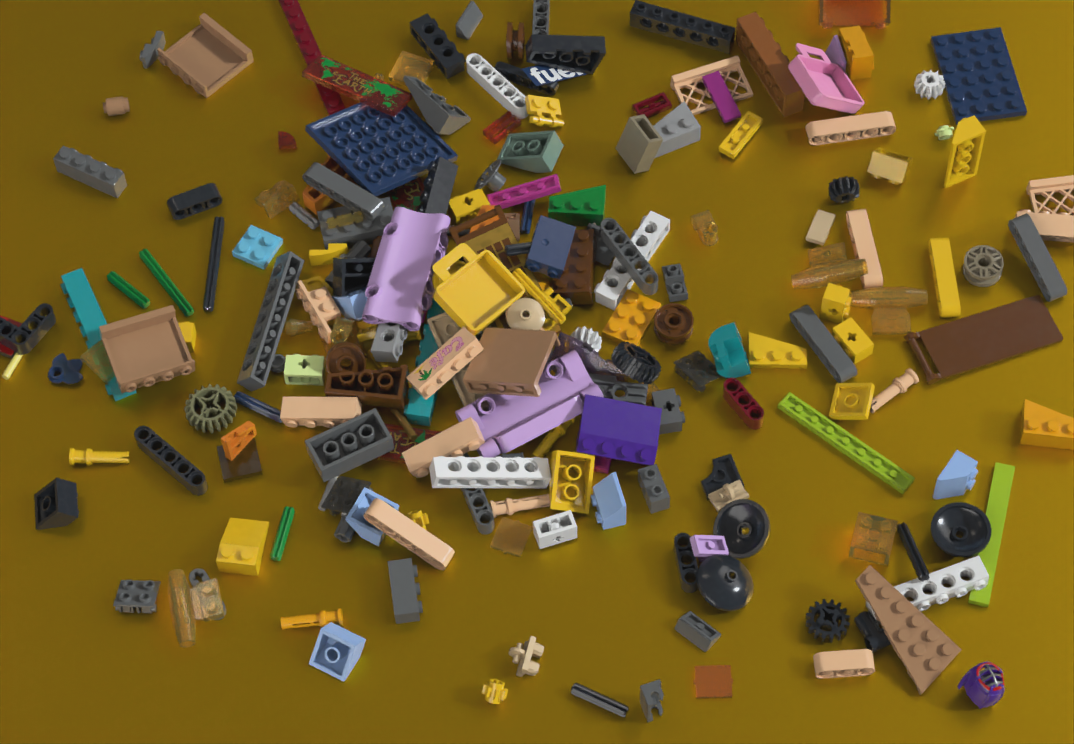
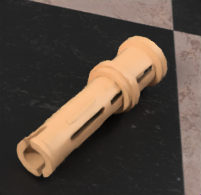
(898, 385)
(510, 506)

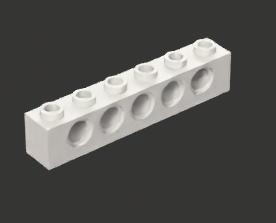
(649, 242)
(489, 472)
(970, 568)

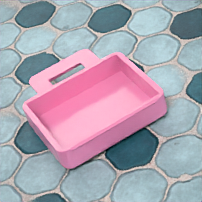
(824, 81)

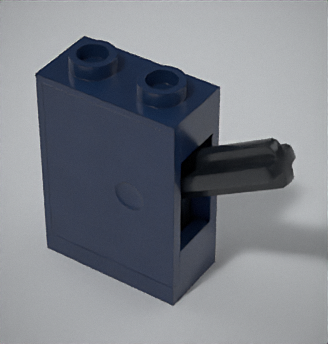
(548, 247)

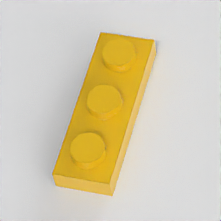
(740, 134)

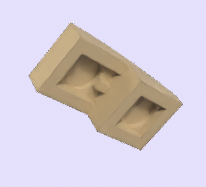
(820, 227)

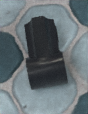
(873, 635)

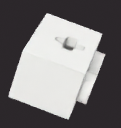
(555, 529)

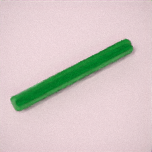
(166, 282)

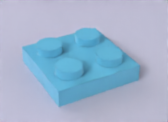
(257, 247)

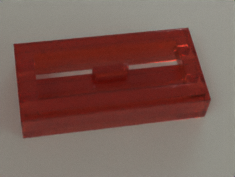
(499, 125)

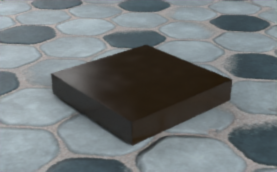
(244, 465)

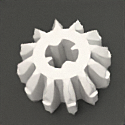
(929, 84)
(590, 338)

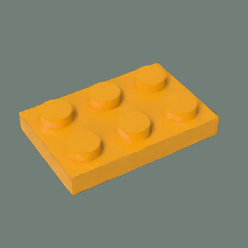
(631, 318)

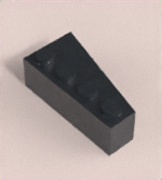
(566, 51)

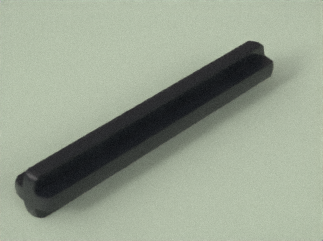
(913, 552)

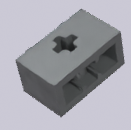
(671, 416)
(653, 488)

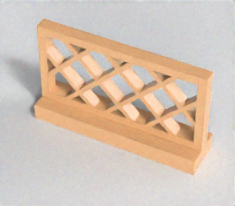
(694, 76)
(1051, 186)

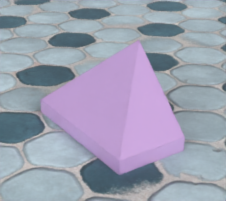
(835, 53)

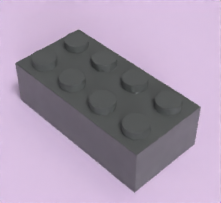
(355, 232)
(349, 445)

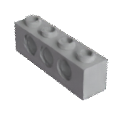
(388, 342)

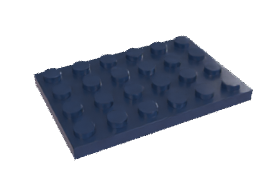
(978, 75)

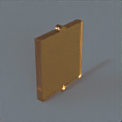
(713, 681)

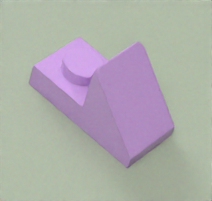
(708, 545)

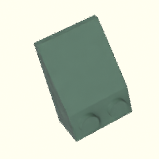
(531, 151)

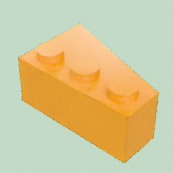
(856, 52)
(1045, 427)

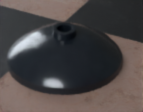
(962, 520)
(733, 522)
(719, 588)

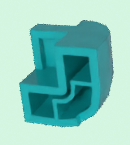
(728, 352)

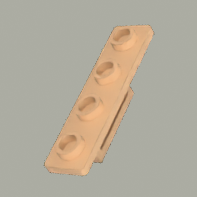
(320, 307)

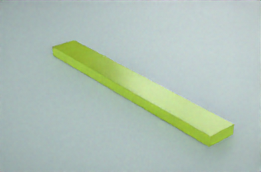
(846, 443)
(996, 513)

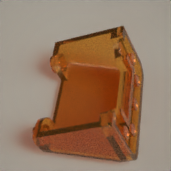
(854, 13)

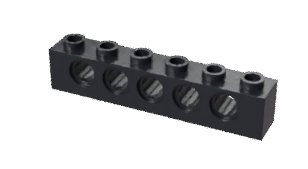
(682, 26)

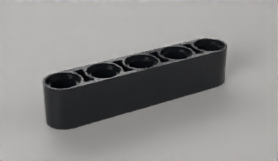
(174, 467)

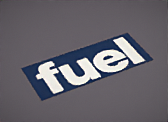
(545, 74)

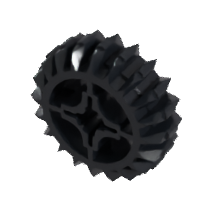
(636, 362)

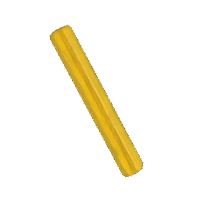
(539, 296)

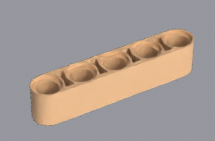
(850, 128)
(864, 246)
(409, 534)

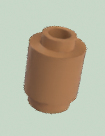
(116, 106)

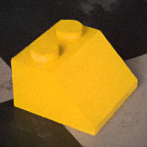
(889, 165)

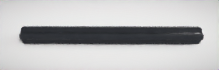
(213, 265)

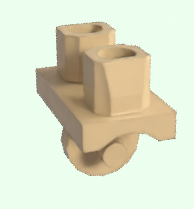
(727, 494)
(530, 649)

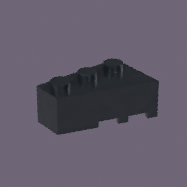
(351, 274)

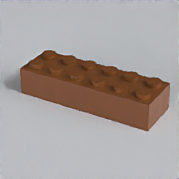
(769, 63)

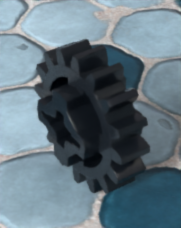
(826, 613)

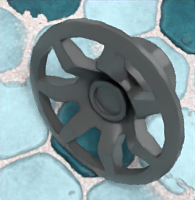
(493, 179)

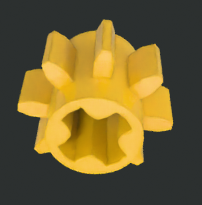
(419, 518)
(494, 691)

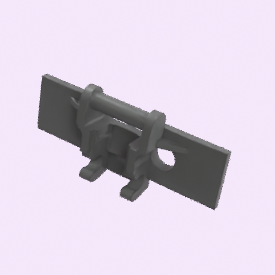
(634, 392)

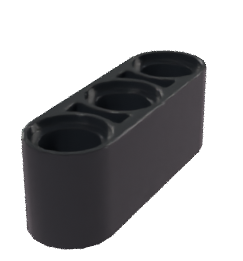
(194, 201)
(685, 554)

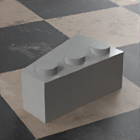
(677, 129)

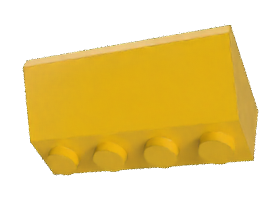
(965, 151)

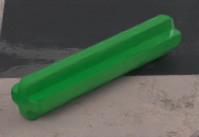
(128, 289)
(282, 533)

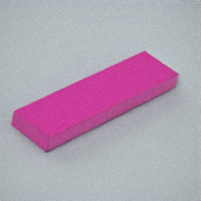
(525, 192)

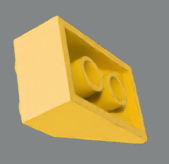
(571, 481)
(242, 546)

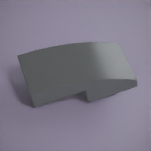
(150, 53)
(674, 282)

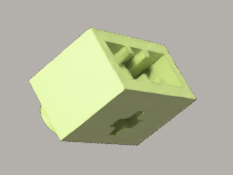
(304, 370)

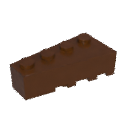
(373, 387)

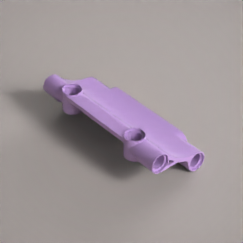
(403, 270)
(518, 419)

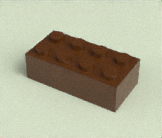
(579, 270)

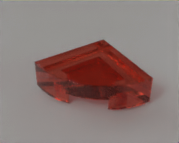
(286, 141)

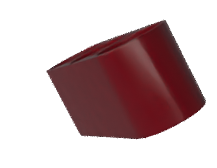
(745, 411)

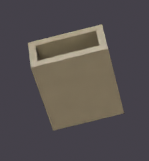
(639, 143)

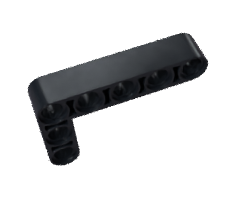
(37, 321)

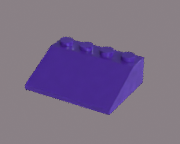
(619, 430)

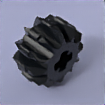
(844, 189)

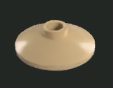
(534, 321)

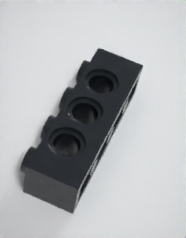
(437, 46)

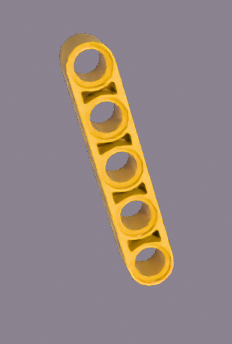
(944, 277)

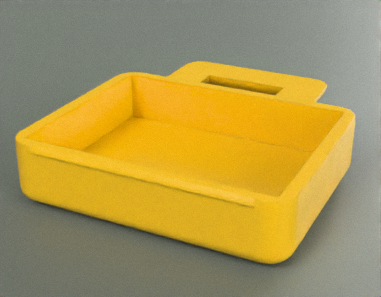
(477, 290)

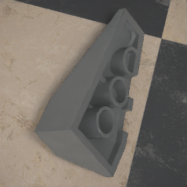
(438, 114)

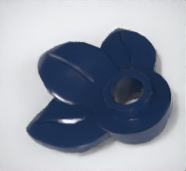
(67, 369)

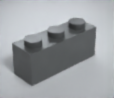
(404, 590)

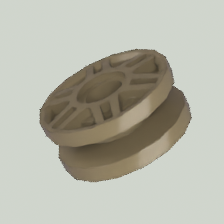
(977, 258)

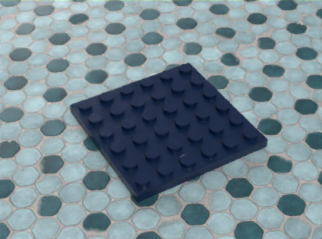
(379, 148)

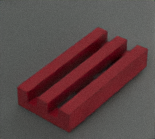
(653, 108)

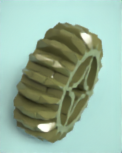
(211, 415)

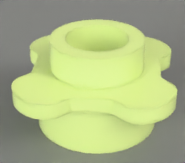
(944, 132)

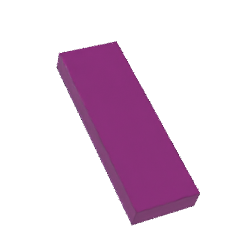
(721, 96)

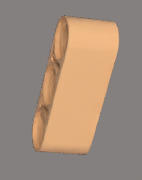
(844, 663)

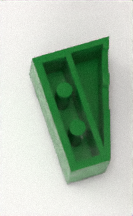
(579, 207)

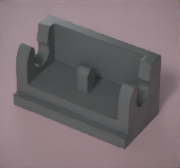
(650, 698)

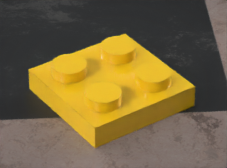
(851, 401)

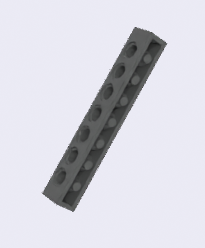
(270, 321)

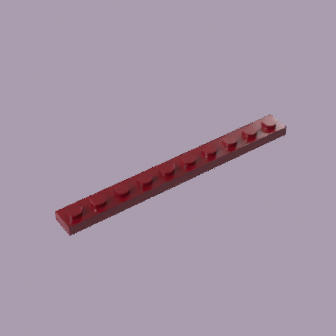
(309, 50)

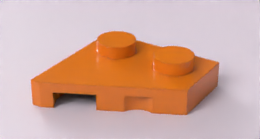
(237, 439)

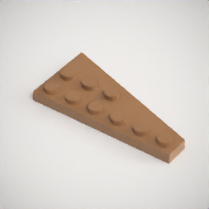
(912, 635)

